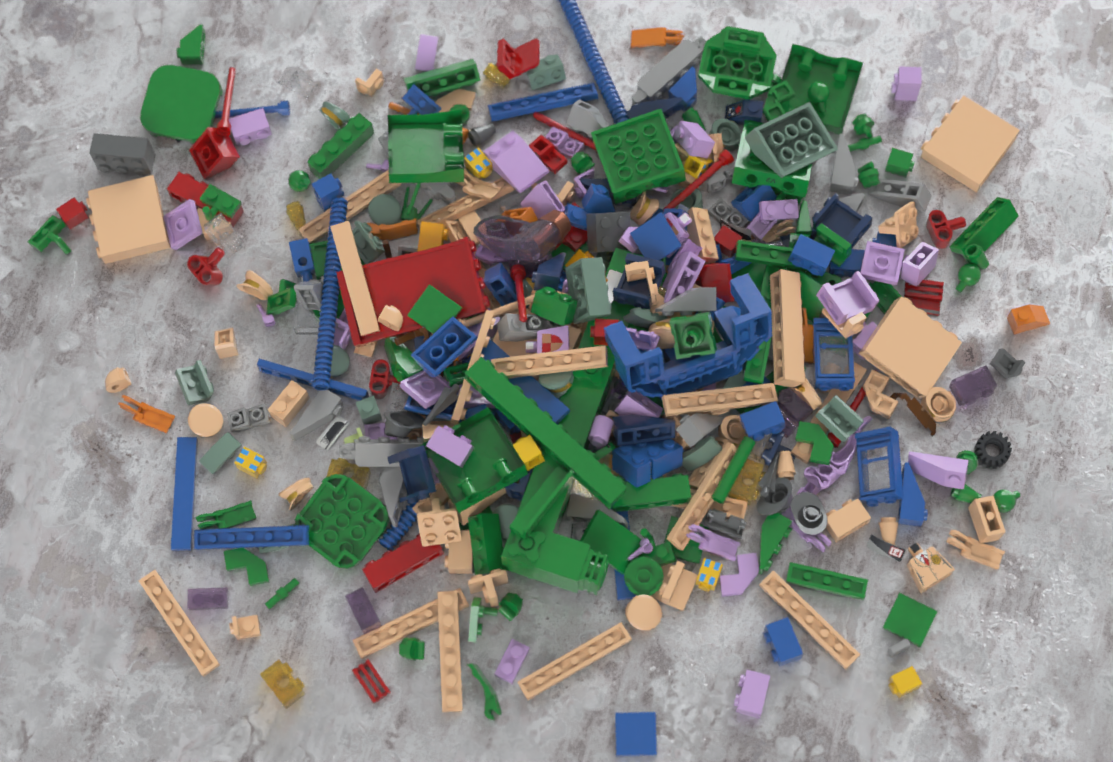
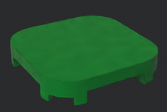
(180, 102)
(343, 520)

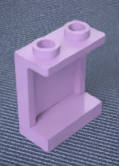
(848, 298)

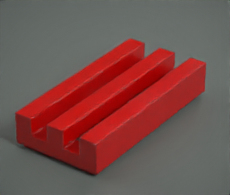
(938, 289)
(362, 667)

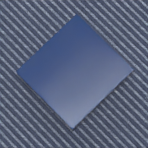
(656, 238)
(636, 734)

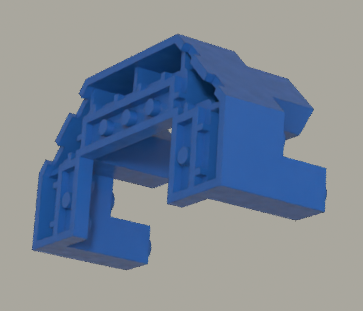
(742, 334)

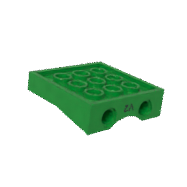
(839, 74)
(426, 148)
(638, 155)
(752, 171)
(488, 468)

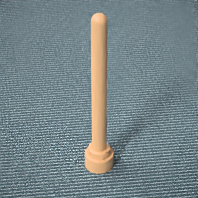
(497, 312)

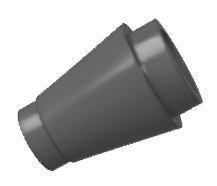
(481, 133)

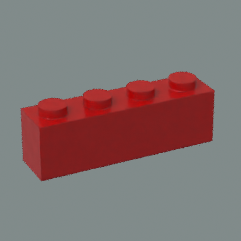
(186, 187)
(399, 563)

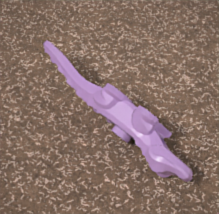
(824, 475)

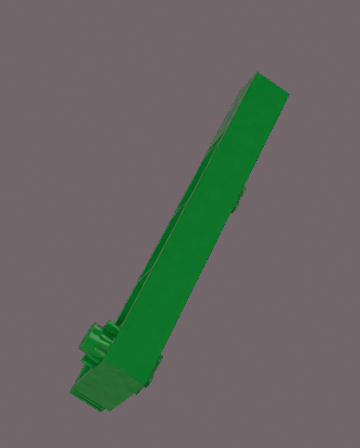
(544, 552)

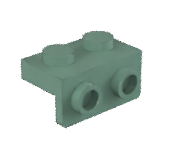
(547, 72)
(368, 246)
(195, 383)
(839, 418)

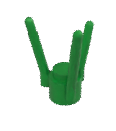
(410, 212)

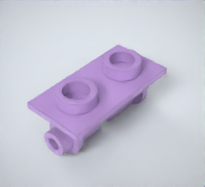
(643, 339)

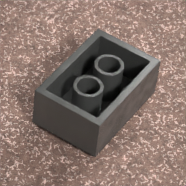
(122, 154)

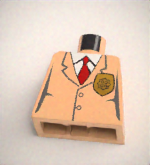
(927, 567)

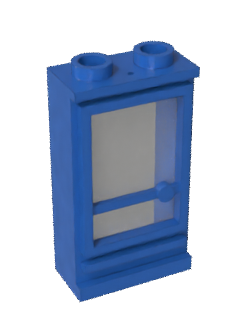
(832, 357)
(879, 466)

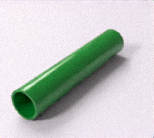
(733, 470)

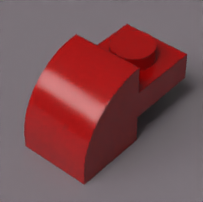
(548, 154)

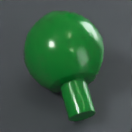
(818, 94)
(299, 180)
(968, 276)
(1005, 500)

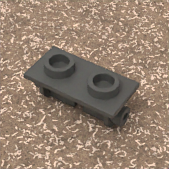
(716, 521)

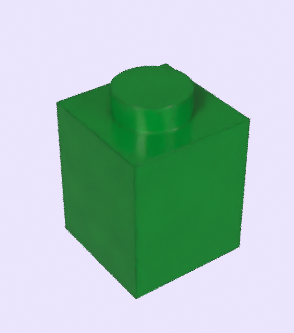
(900, 162)

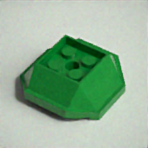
(741, 49)

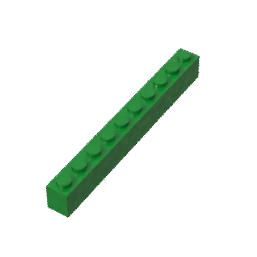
(545, 432)

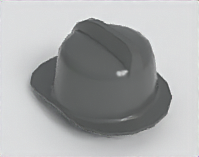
(402, 423)
(776, 501)
(809, 513)

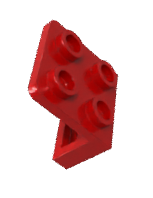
(519, 60)

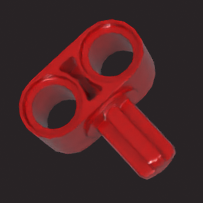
(943, 228)
(207, 267)
(383, 379)

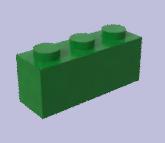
(486, 543)

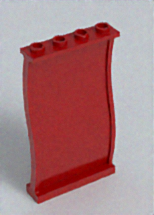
(404, 278)

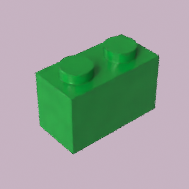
(554, 306)

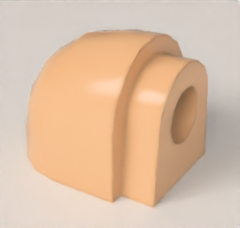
(391, 318)
(117, 380)

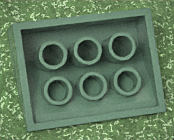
(791, 140)

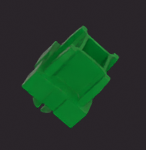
(700, 329)

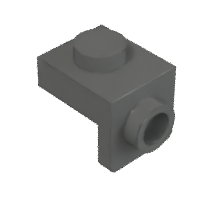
(1007, 364)

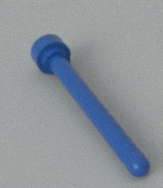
(281, 108)

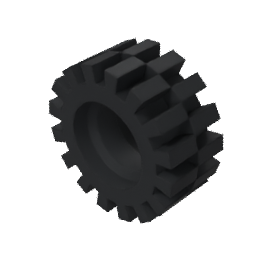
(1001, 442)

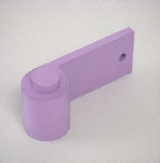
(600, 433)

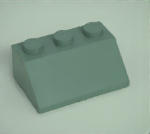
(589, 288)

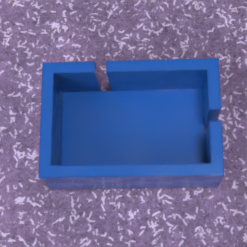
(646, 460)

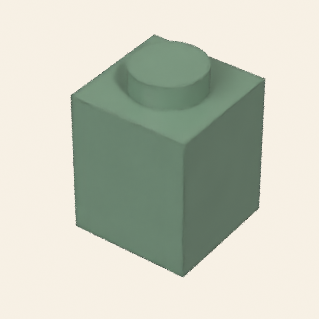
(369, 410)

